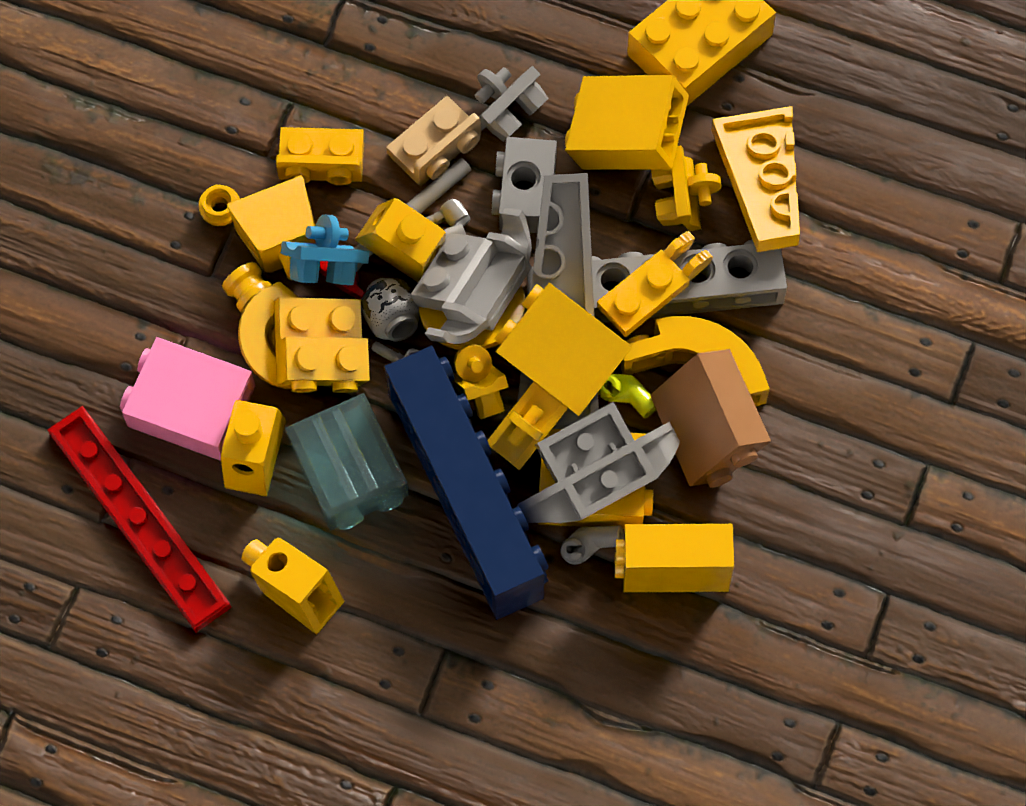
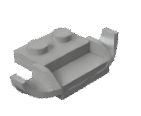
(475, 279)
(597, 465)

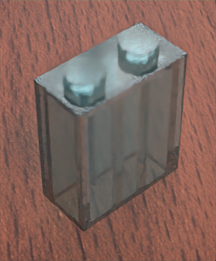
(347, 463)

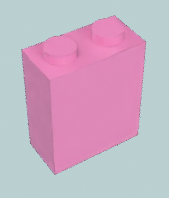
(185, 397)

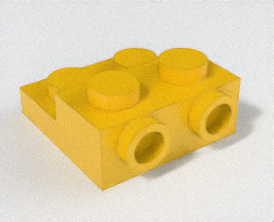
(320, 344)

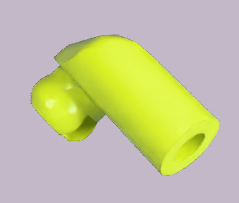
(628, 389)

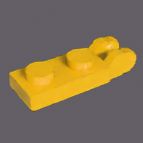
(652, 285)

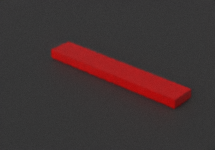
(139, 519)

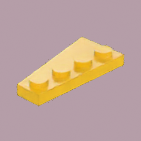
(763, 173)

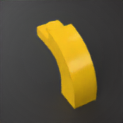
(681, 338)

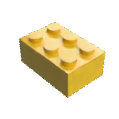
(699, 39)

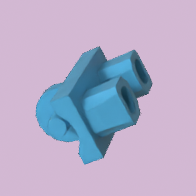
(307, 256)

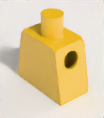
(273, 217)
(402, 237)
(252, 441)
(294, 582)

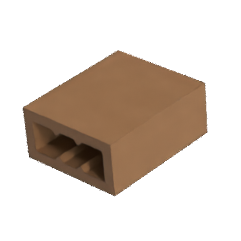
(711, 418)

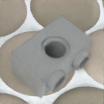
(523, 161)

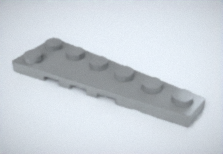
(565, 255)

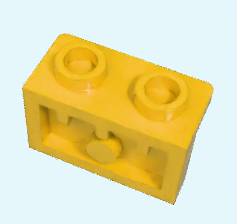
(321, 154)

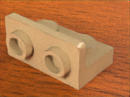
(435, 140)

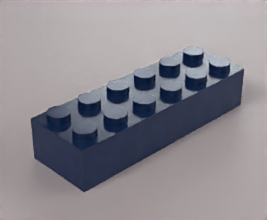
(465, 481)

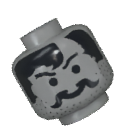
(390, 309)

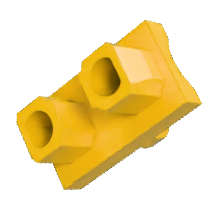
(684, 206)
(479, 380)
(526, 425)

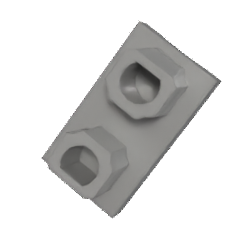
(523, 91)

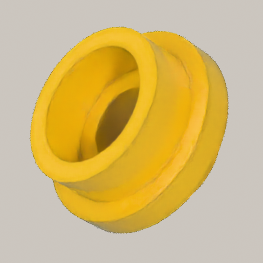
(213, 196)

